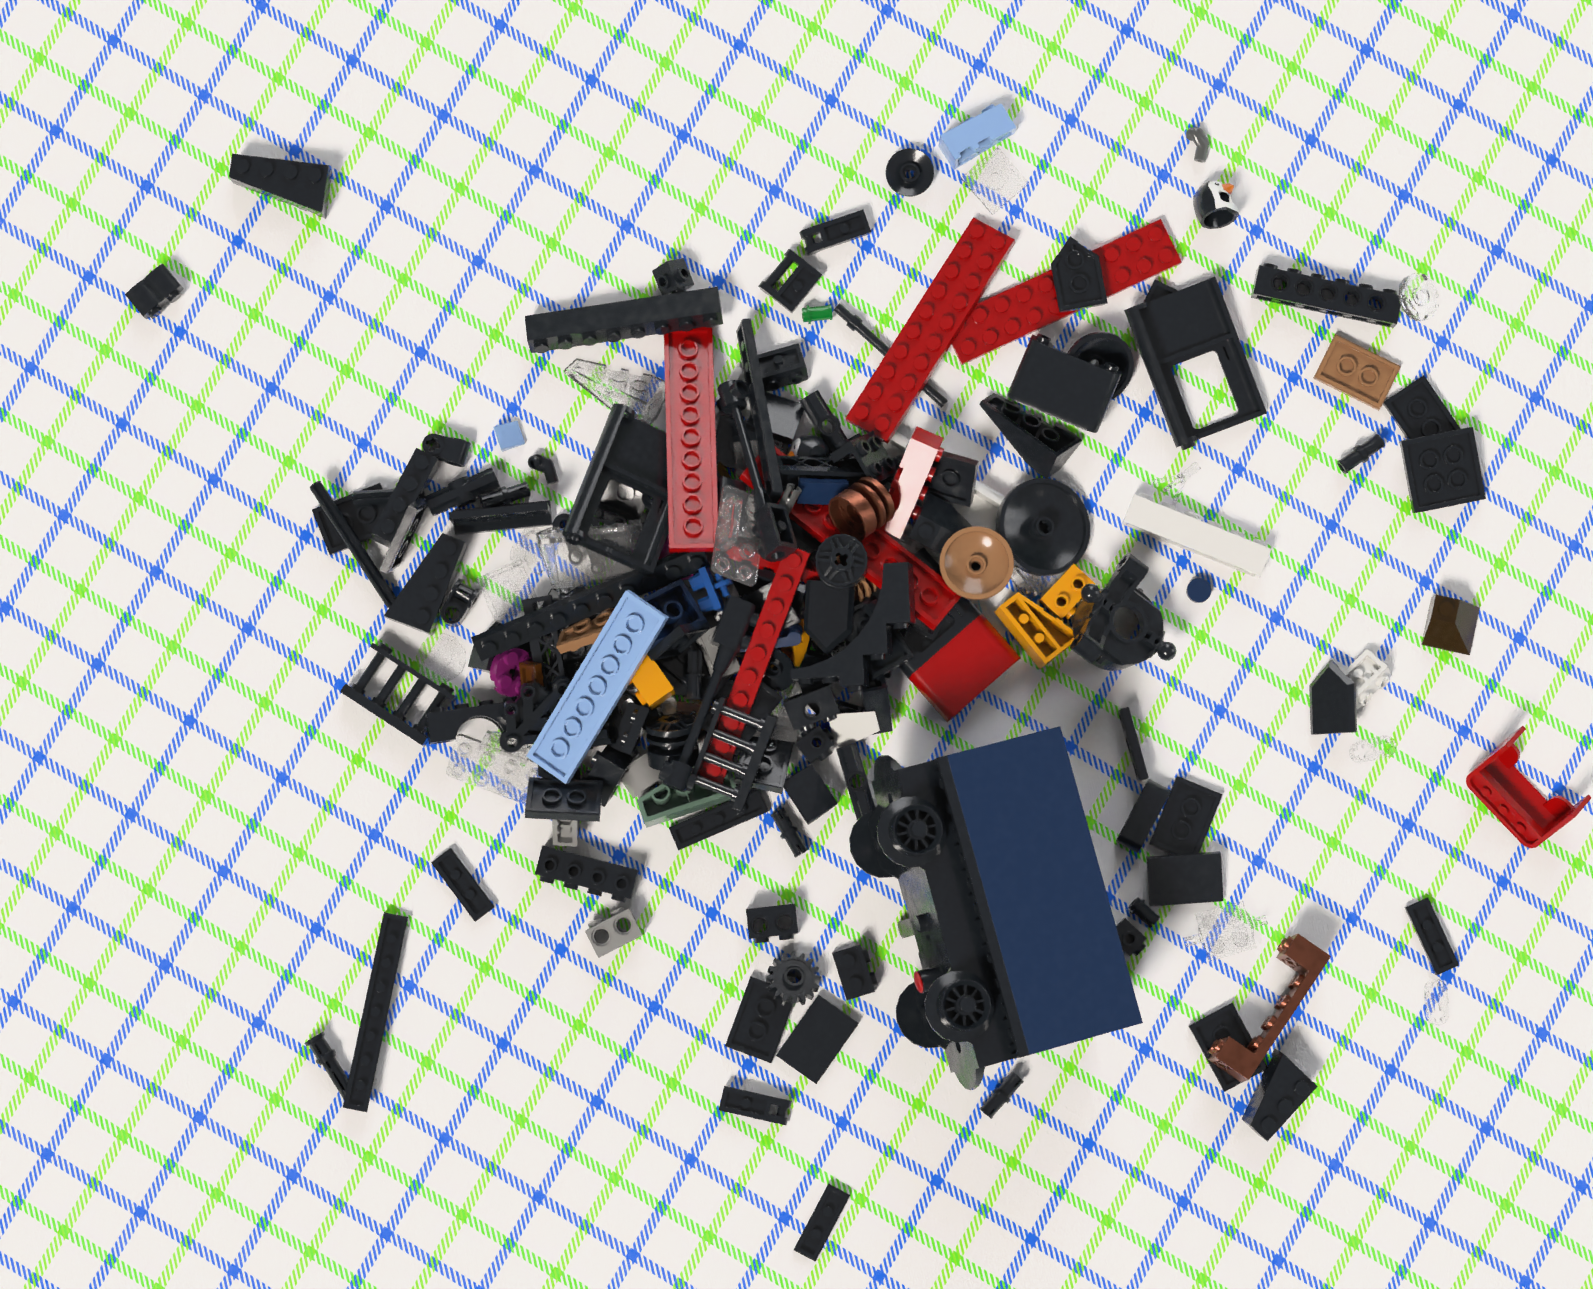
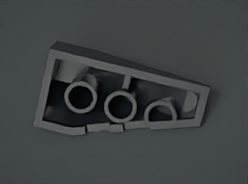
(1036, 441)
(936, 524)

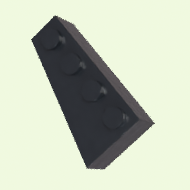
(284, 180)
(428, 588)

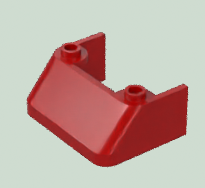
(1515, 799)

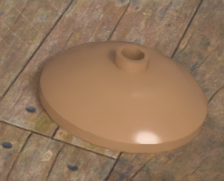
(981, 547)

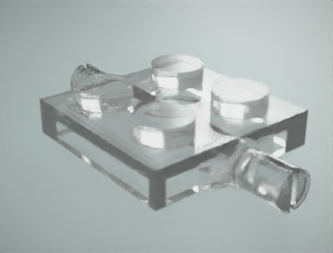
(1226, 931)

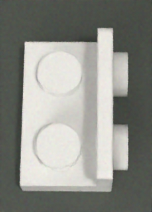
(1369, 675)

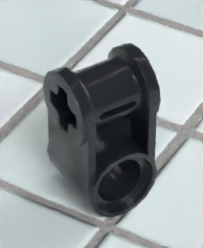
(450, 450)
(460, 602)

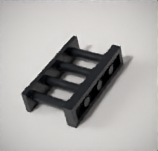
(377, 704)
(755, 748)

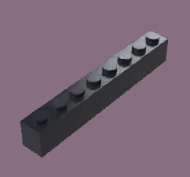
(624, 320)

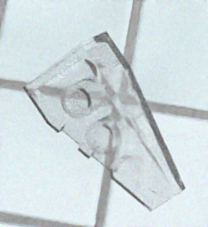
(611, 387)

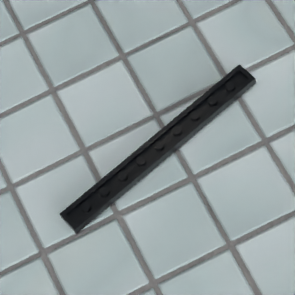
(585, 604)

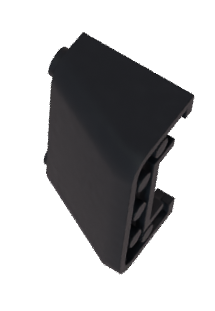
(1064, 384)

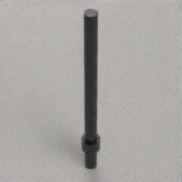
(855, 323)

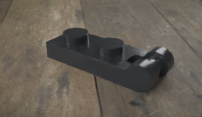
(836, 232)
(754, 1105)

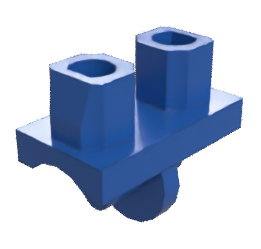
(705, 580)

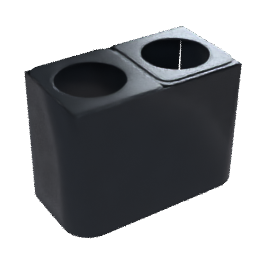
(809, 794)

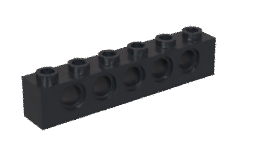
(1264, 290)

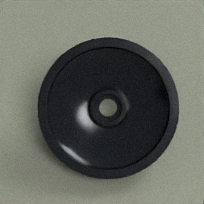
(1106, 348)

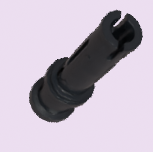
(326, 1057)

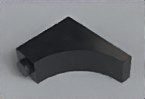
(876, 699)

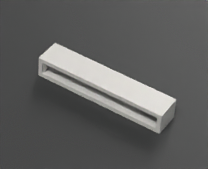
(1197, 536)

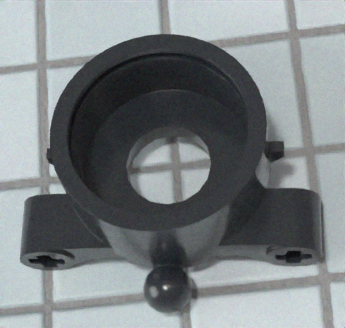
(1094, 624)

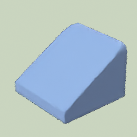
(509, 435)

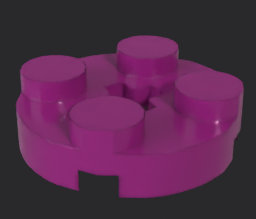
(500, 671)

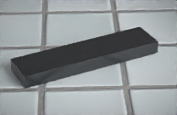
(717, 821)

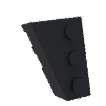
(1278, 1096)

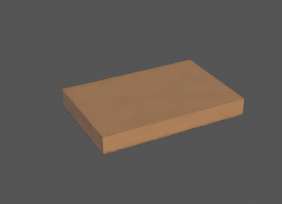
(1356, 372)

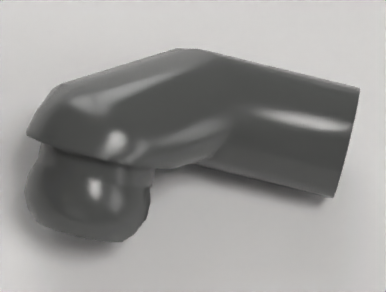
(1201, 141)

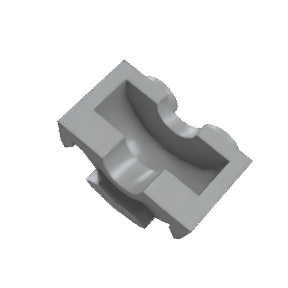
(640, 777)

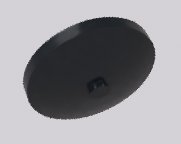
(1044, 526)

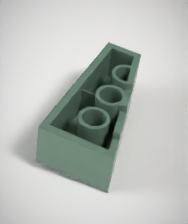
(667, 803)

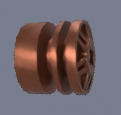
(861, 508)

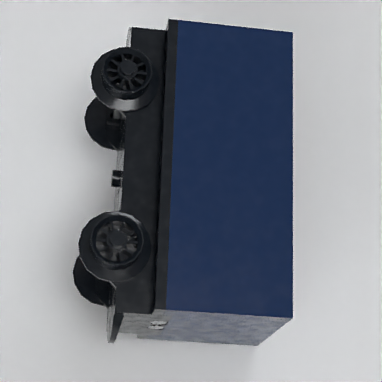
(999, 903)

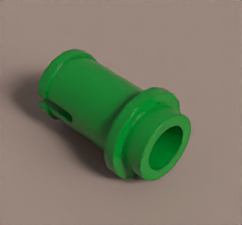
(817, 313)

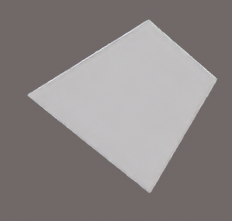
(853, 727)

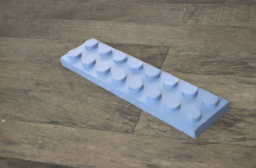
(597, 686)

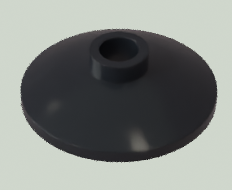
(914, 161)
(778, 671)

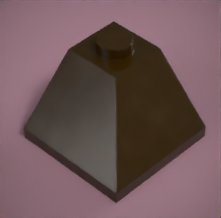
(1450, 624)

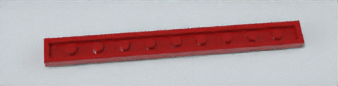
(758, 656)

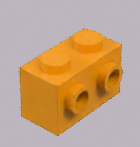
(1065, 593)

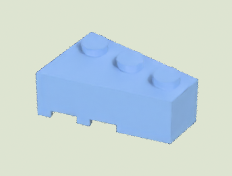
(976, 135)

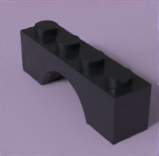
(409, 488)
(444, 725)

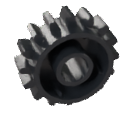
(797, 967)

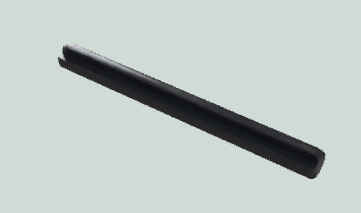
(353, 543)

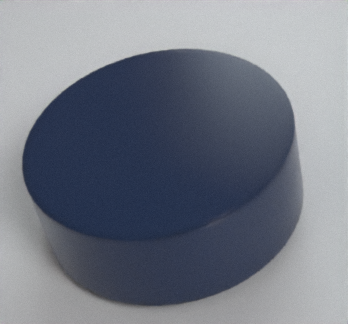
(1198, 590)

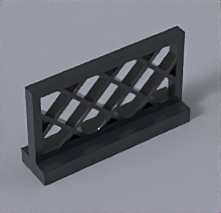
(501, 517)

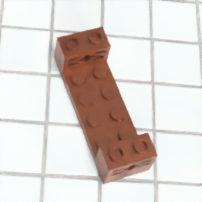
(1308, 962)

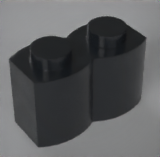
(154, 292)

